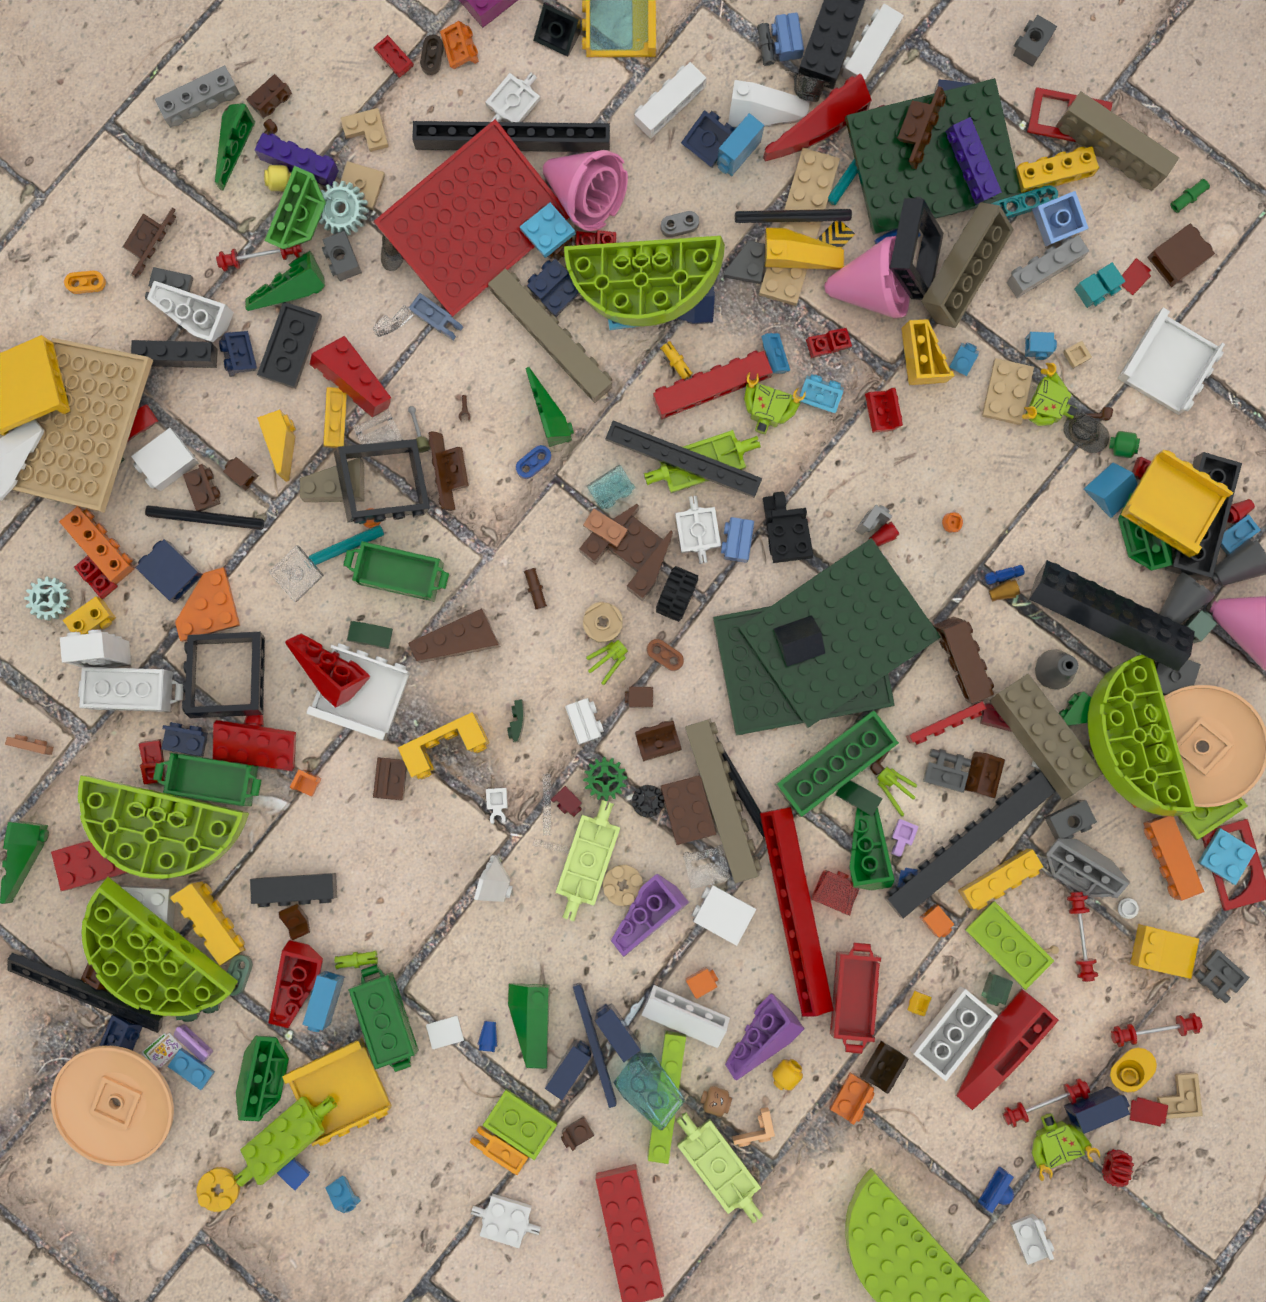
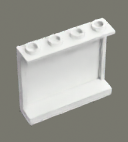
(1170, 363)
(375, 704)

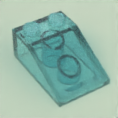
(649, 1089)

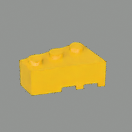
(922, 354)

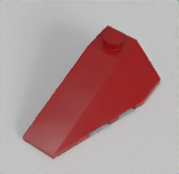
(331, 675)

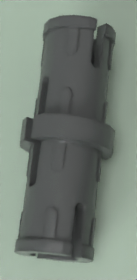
(766, 44)

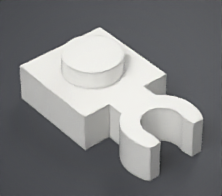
(497, 800)

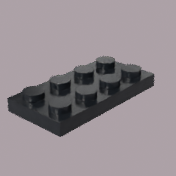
(289, 345)

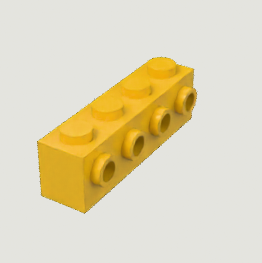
(1058, 169)
(1000, 879)

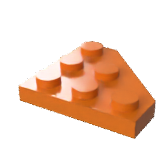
(208, 607)

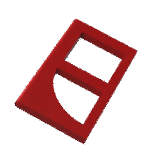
(1050, 131)
(1256, 887)

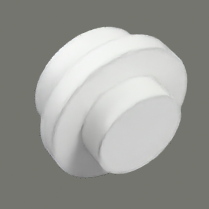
(1128, 908)

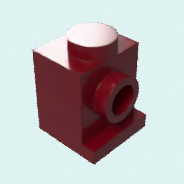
(567, 801)

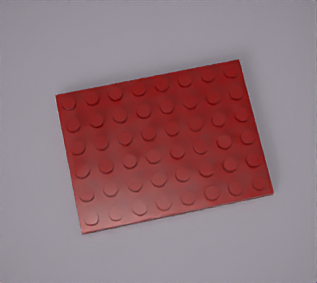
(467, 217)

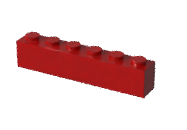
(711, 385)

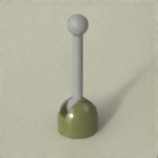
(422, 442)

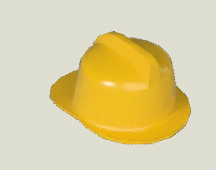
(1133, 1070)

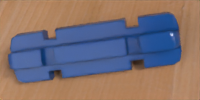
(1004, 574)

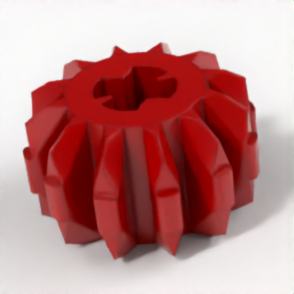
(1117, 1168)

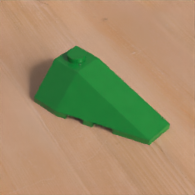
(23, 845)
(869, 857)
(531, 1019)

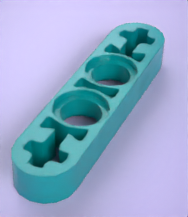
(1019, 200)

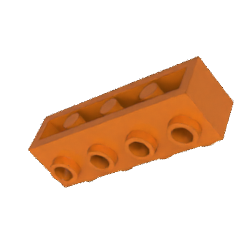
(97, 544)
(1173, 857)

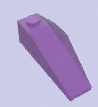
(652, 908)
(768, 1033)

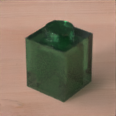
(997, 989)

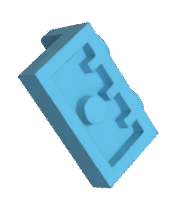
(822, 393)

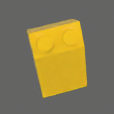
(280, 440)
(1164, 951)

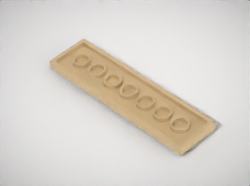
(808, 192)

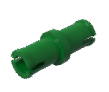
(1190, 195)

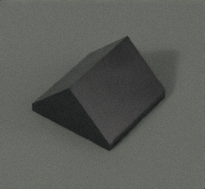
(557, 29)
(800, 640)

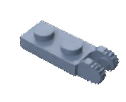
(434, 315)

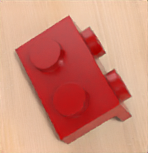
(884, 410)

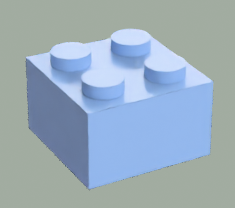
(1060, 218)

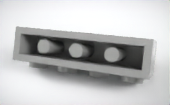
(197, 96)
(1044, 268)

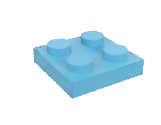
(547, 230)
(1226, 856)

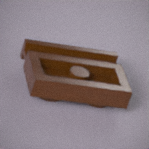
(390, 779)

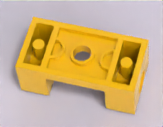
(416, 756)

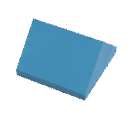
(1112, 488)

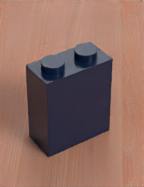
(168, 570)
(617, 1032)
(568, 1069)
(1097, 1110)

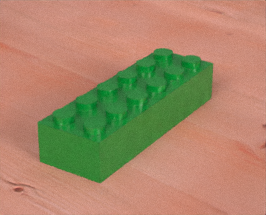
(836, 763)

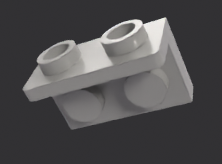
(875, 515)

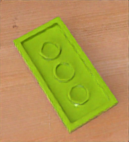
(1009, 945)

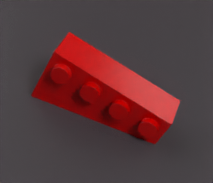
(351, 374)

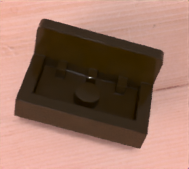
(884, 1067)

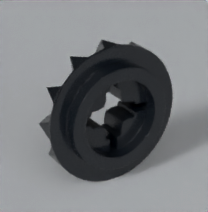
(645, 810)

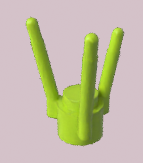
(615, 651)
(888, 778)

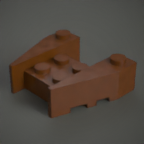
(639, 549)

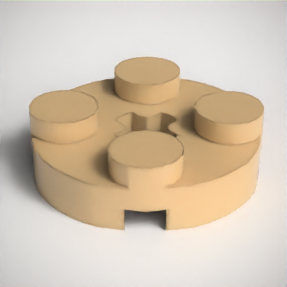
(605, 611)
(617, 875)

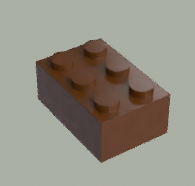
(688, 810)

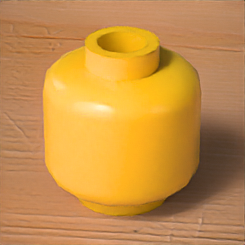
(787, 1074)

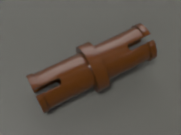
(535, 588)

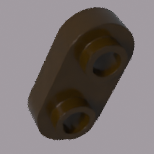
(431, 56)

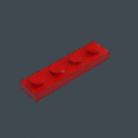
(938, 727)

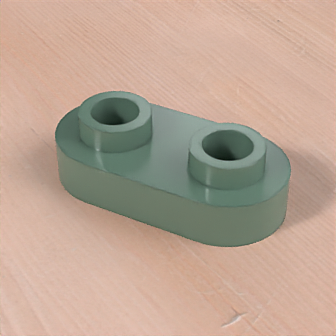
(239, 973)

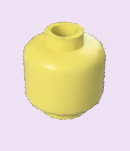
(276, 177)

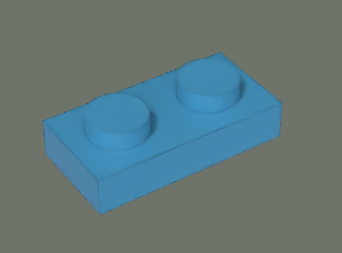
(775, 353)
(1239, 533)
(191, 1069)

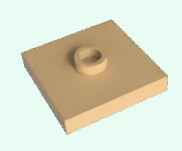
(365, 178)

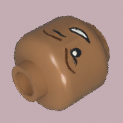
(716, 1101)

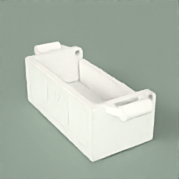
(127, 689)

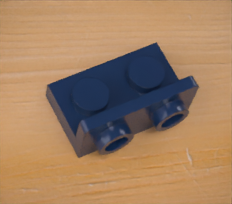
(237, 352)
(183, 740)
(121, 1033)

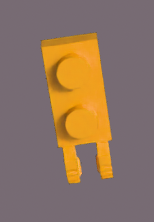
(500, 1151)

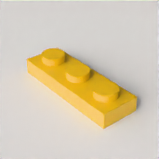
(334, 418)

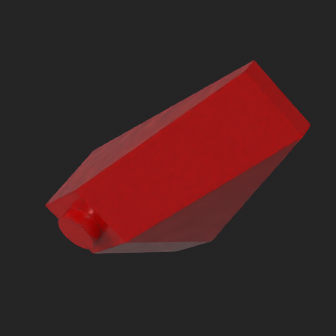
(294, 981)

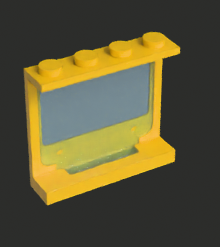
(619, 28)

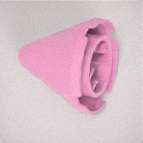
(588, 186)
(870, 282)
(1245, 622)

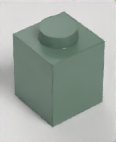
(1201, 623)

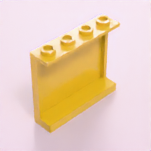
(30, 383)
(1176, 502)
(350, 1080)

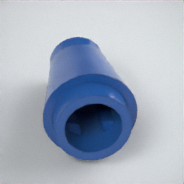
(488, 1037)

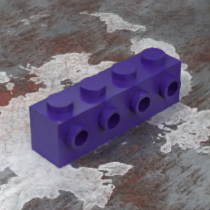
(278, 152)
(973, 160)

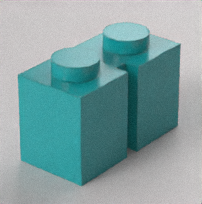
(1096, 287)

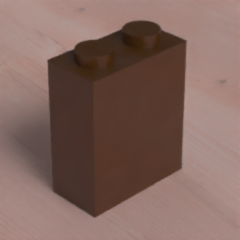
(1181, 255)

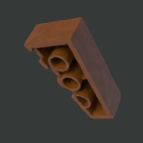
(457, 638)
(965, 659)

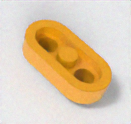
(86, 282)

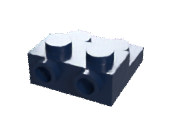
(707, 137)
(553, 287)

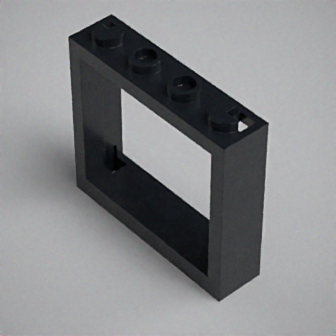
(916, 217)
(343, 453)
(256, 705)

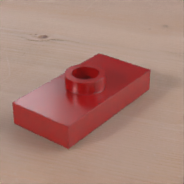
(393, 56)

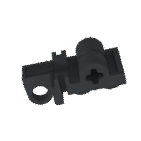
(787, 530)

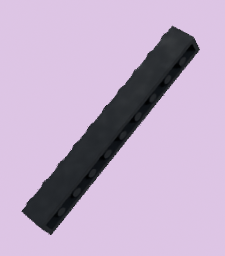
(526, 135)
(970, 844)

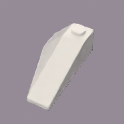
(765, 104)
(195, 313)
(14, 451)
(494, 882)

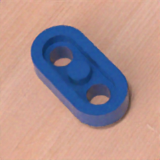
(532, 461)

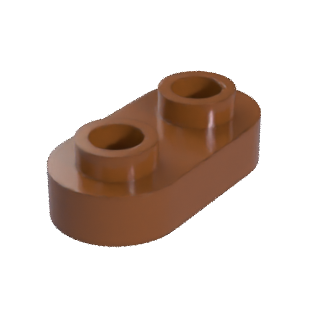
(666, 653)

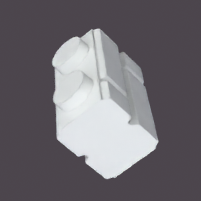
(583, 721)

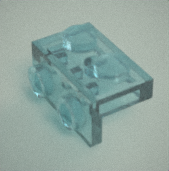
(610, 487)

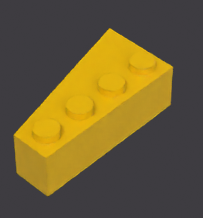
(209, 921)

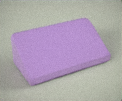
(193, 1042)

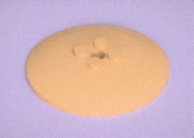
(1234, 740)
(97, 1126)

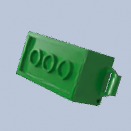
(397, 571)
(209, 779)
(383, 1020)

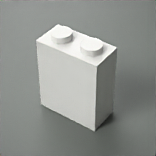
(164, 460)
(723, 914)

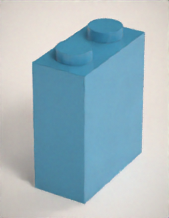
(740, 145)
(323, 1001)

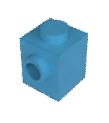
(1040, 345)

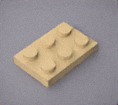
(1007, 391)

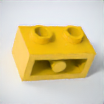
(90, 616)

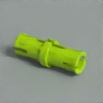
(356, 960)

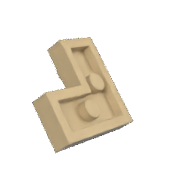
(366, 123)
(1188, 1098)

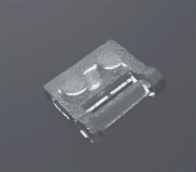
(384, 434)
(708, 873)

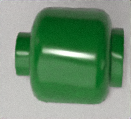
(1124, 444)

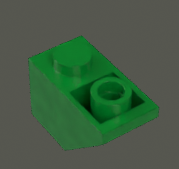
(1077, 709)

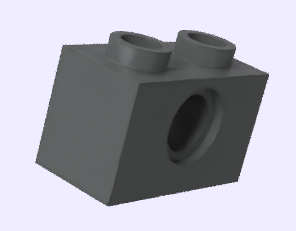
(1041, 31)
(337, 245)
(1059, 820)

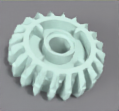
(354, 209)

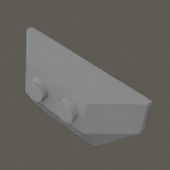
(1085, 869)

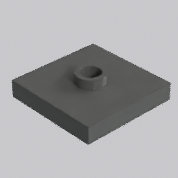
(1172, 680)

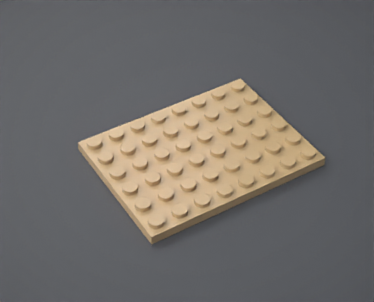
(85, 447)

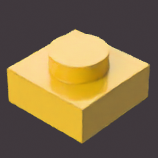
(919, 1003)

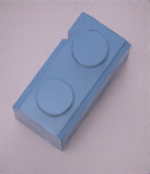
(788, 37)
(738, 540)

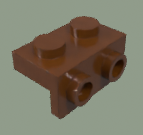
(658, 740)

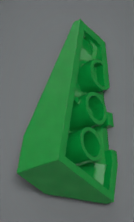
(234, 132)
(297, 282)
(552, 419)

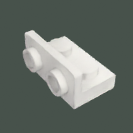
(1031, 1239)

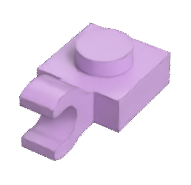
(904, 834)

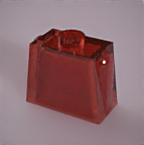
(835, 891)

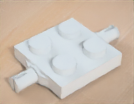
(513, 99)
(698, 530)
(505, 1220)

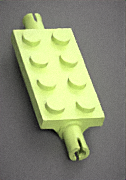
(587, 860)
(719, 1166)

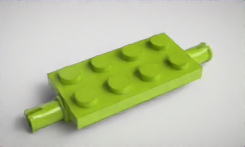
(721, 447)
(283, 1140)

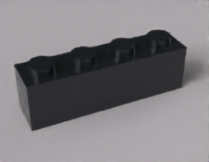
(177, 353)
(293, 888)

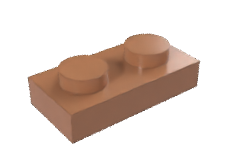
(605, 527)
(38, 746)

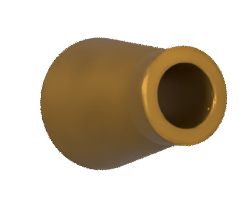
(1006, 590)

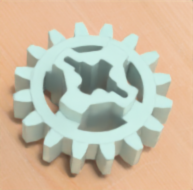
(39, 602)

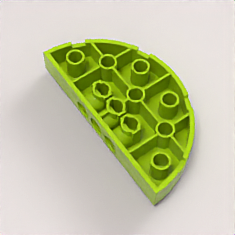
(645, 279)
(1137, 741)
(155, 831)
(147, 959)
(897, 1254)

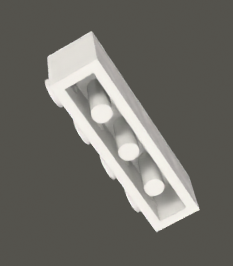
(873, 43)
(669, 100)
(685, 1016)

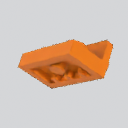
(459, 44)
(852, 1098)

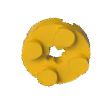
(207, 1196)

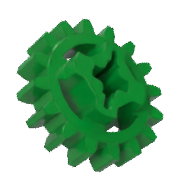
(604, 769)

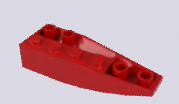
(822, 120)
(1006, 1046)

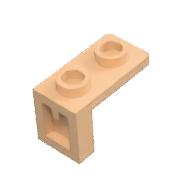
(761, 1135)

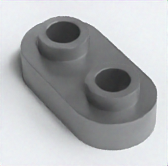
(680, 226)

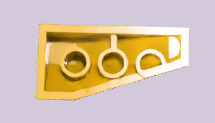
(794, 250)

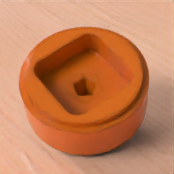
(952, 522)

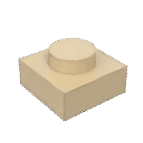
(1077, 354)

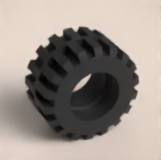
(677, 593)

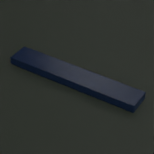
(595, 1045)

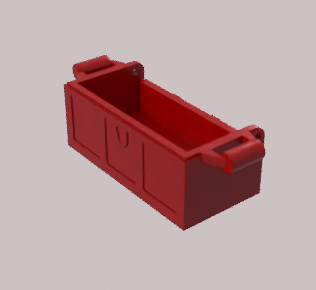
(855, 996)

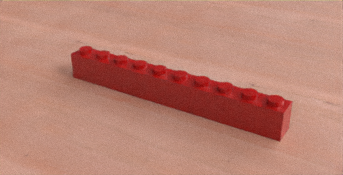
(796, 912)

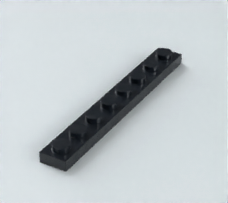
(683, 459)
(82, 991)

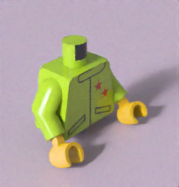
(1050, 400)
(769, 404)
(1058, 1144)

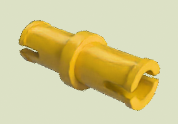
(676, 360)

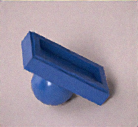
(997, 1190)

